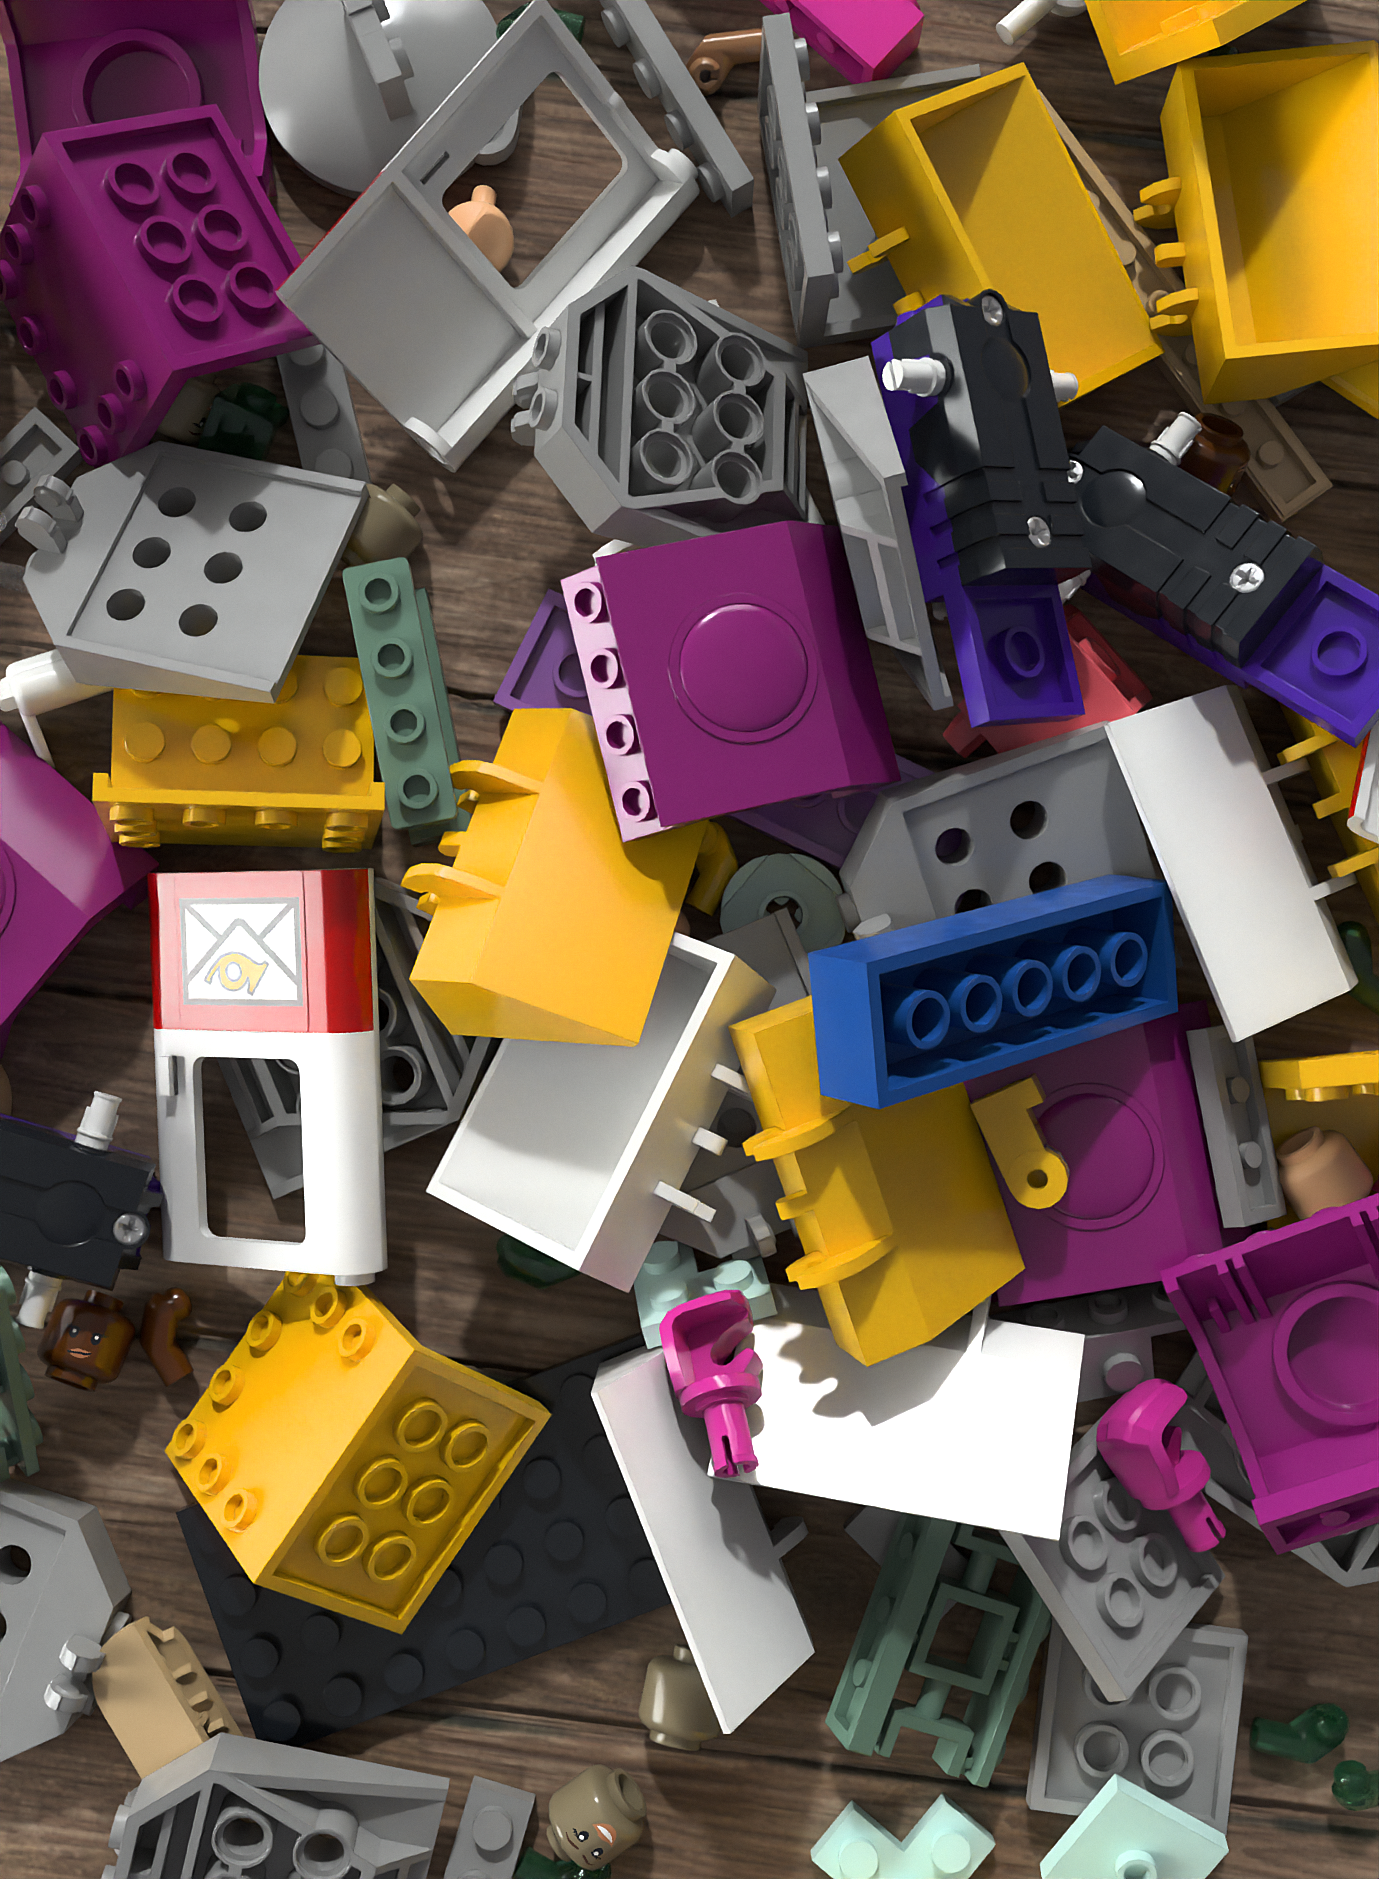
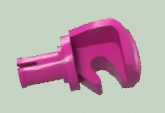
(695, 1346)
(1150, 1463)

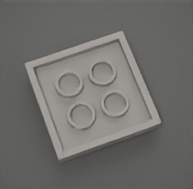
(1116, 1575)
(1167, 1738)

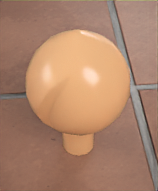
(486, 226)

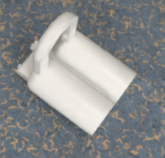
(41, 686)

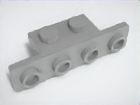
(1115, 1331)

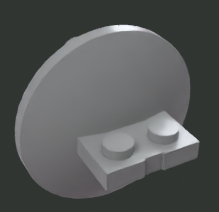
(362, 77)

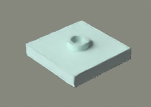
(1134, 1837)

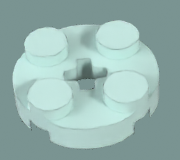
(785, 879)

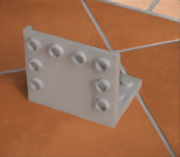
(811, 196)

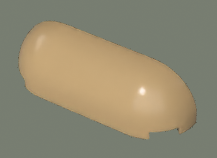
(158, 1696)

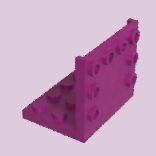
(140, 266)

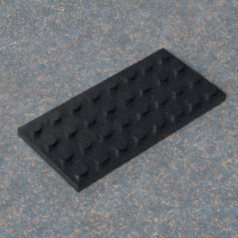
(538, 1571)

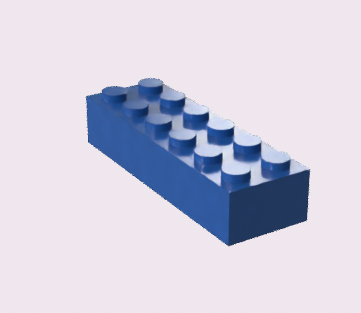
(991, 988)

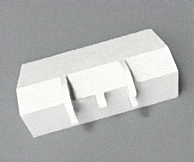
(1234, 858)
(594, 1140)
(942, 1431)
(705, 1538)

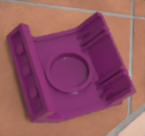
(134, 59)
(729, 675)
(54, 873)
(1135, 1157)
(1296, 1365)

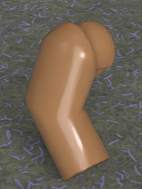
(718, 55)

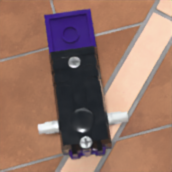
(989, 497)
(1224, 581)
(71, 1205)

